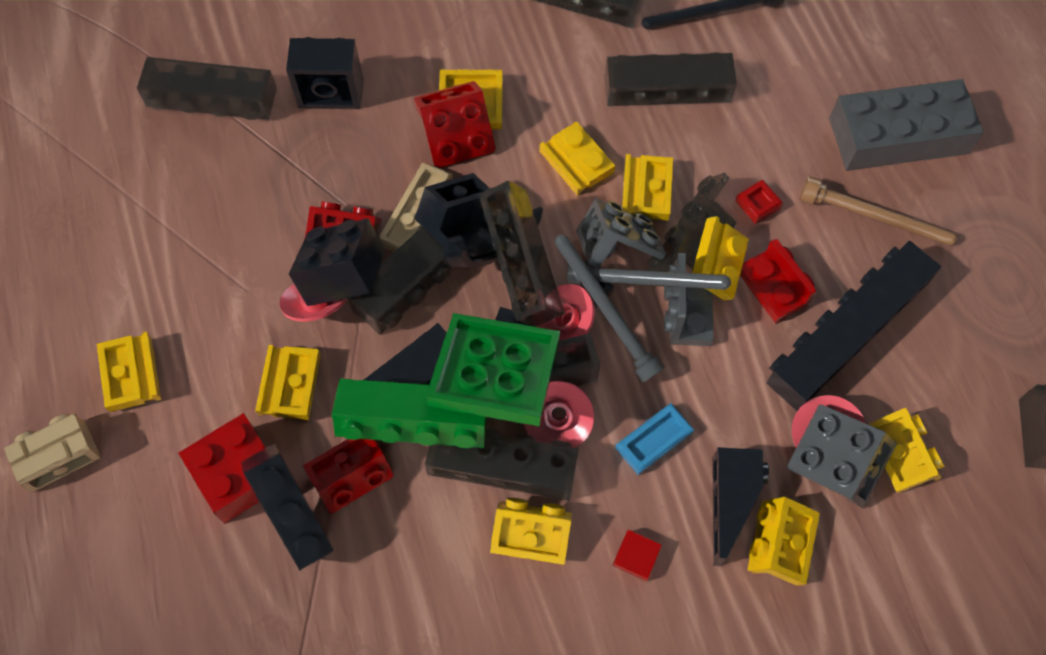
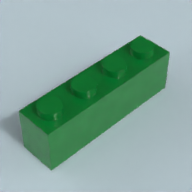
(400, 414)

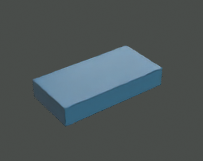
(654, 439)

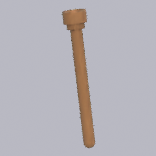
(816, 192)

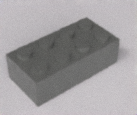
(905, 124)

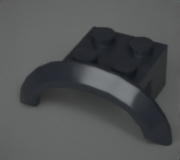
(456, 219)

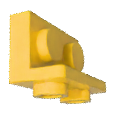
(911, 459)
(531, 531)
(784, 540)

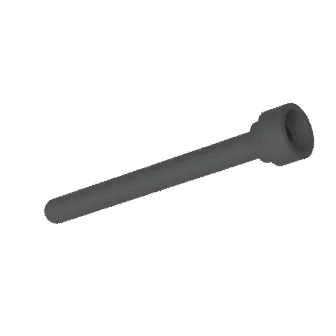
(656, 278)
(646, 363)

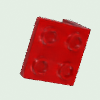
(456, 123)

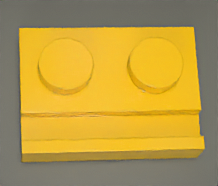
(577, 158)
(648, 186)
(721, 253)
(128, 371)
(288, 382)

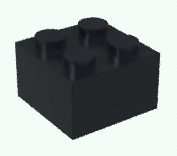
(325, 73)
(337, 262)

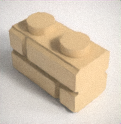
(51, 452)

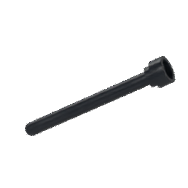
(701, 11)

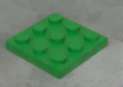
(494, 369)

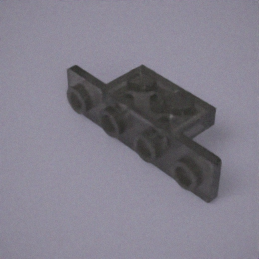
(687, 233)

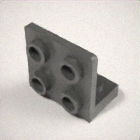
(610, 223)
(689, 311)
(842, 454)

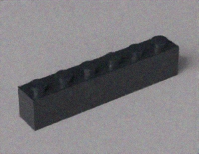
(852, 325)

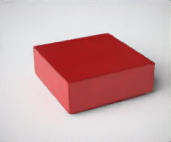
(758, 201)
(637, 555)

